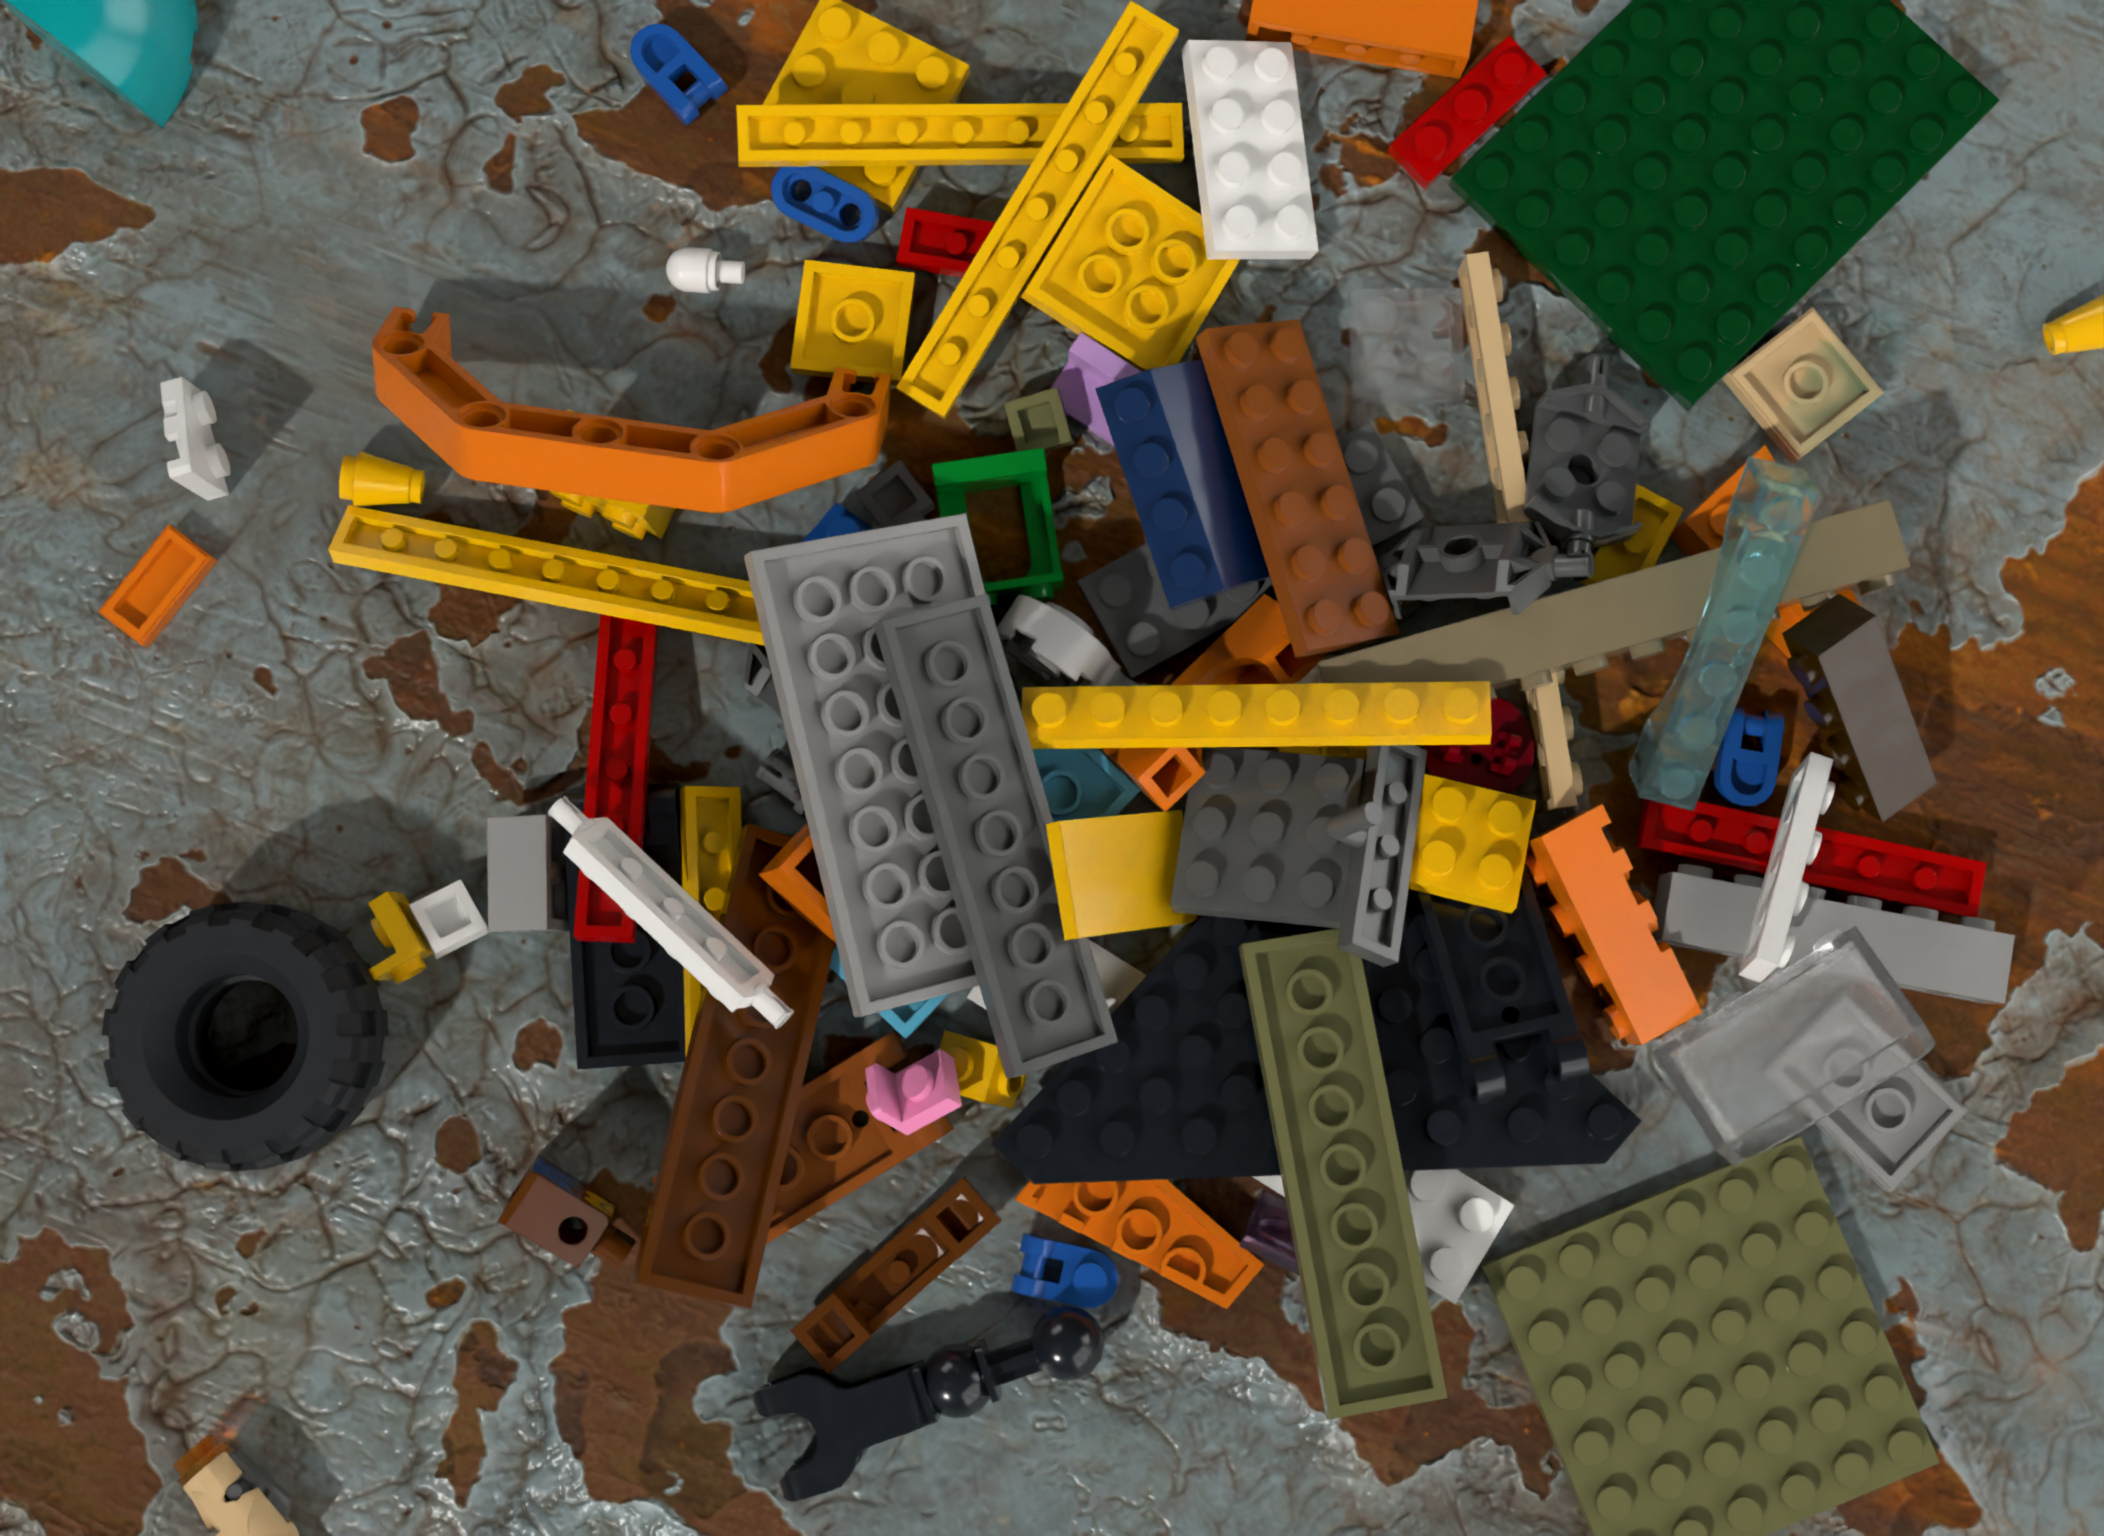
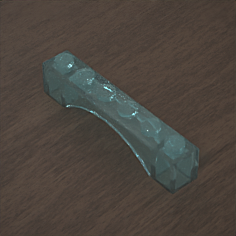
(1753, 565)

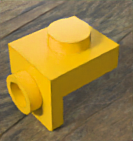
(981, 1070)

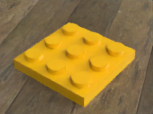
(862, 60)
(1130, 270)

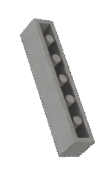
(1915, 948)

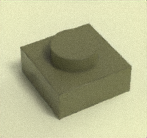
(1039, 421)

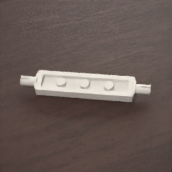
(669, 913)

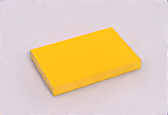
(1116, 872)

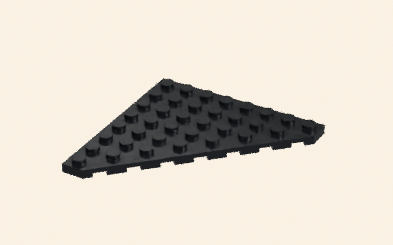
(1191, 1099)

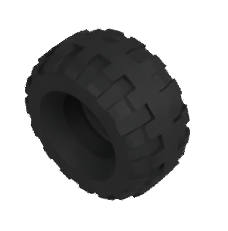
(164, 1020)

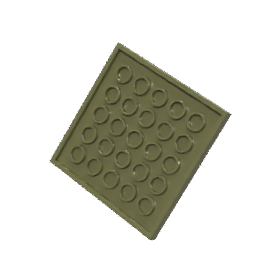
(1711, 1356)

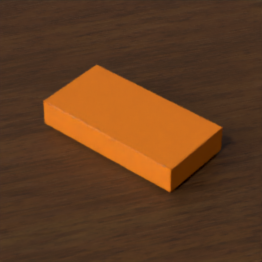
(158, 586)

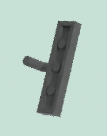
(1382, 851)

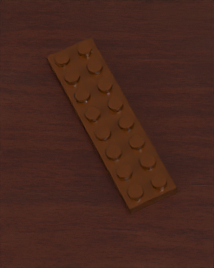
(736, 1101)

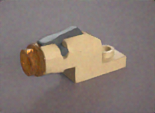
(233, 1492)

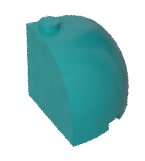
(126, 45)

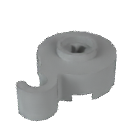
(1058, 644)

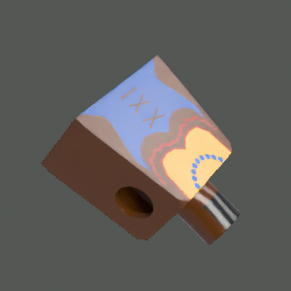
(549, 1197)

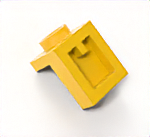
(397, 929)

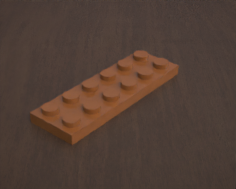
(1297, 487)

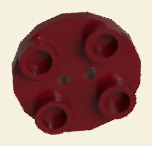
(1502, 763)

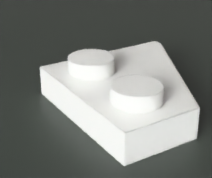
(188, 422)

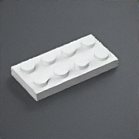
(1249, 150)

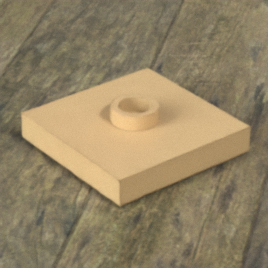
(1802, 385)

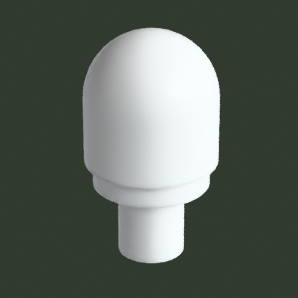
(702, 270)

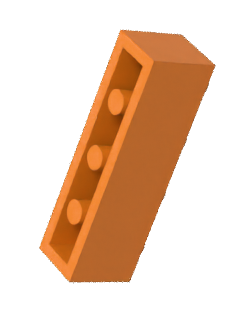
(1390, 33)

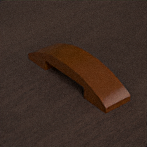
(895, 1274)

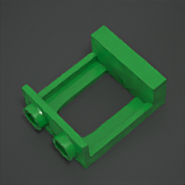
(1000, 471)

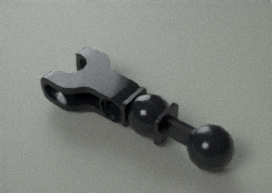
(901, 1400)

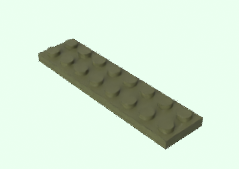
(1342, 1175)

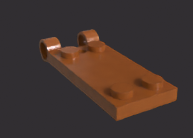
(832, 1154)

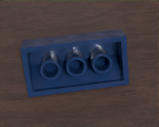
(1183, 482)

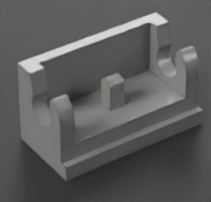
(526, 875)

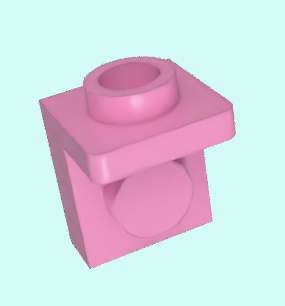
(915, 1093)

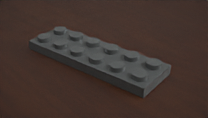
(1133, 604)

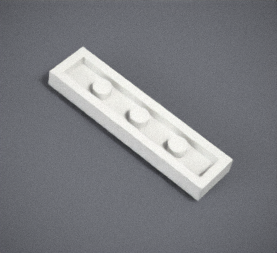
(1782, 889)

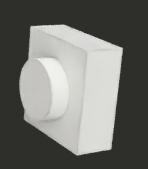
(448, 919)

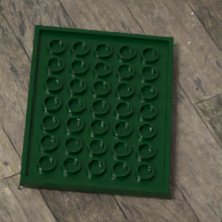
(1718, 166)

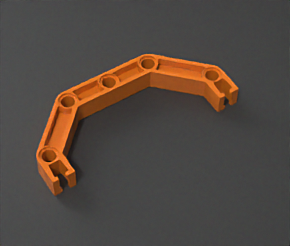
(615, 455)

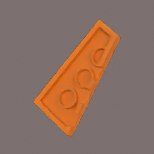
(1153, 1227)

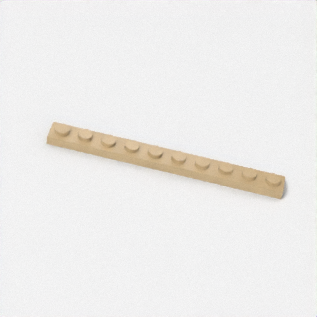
(1506, 454)

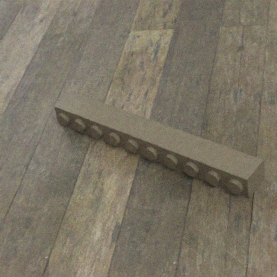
(1625, 613)

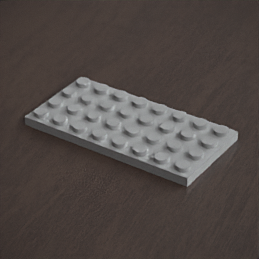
(851, 752)

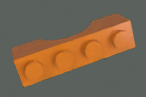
(1247, 653)

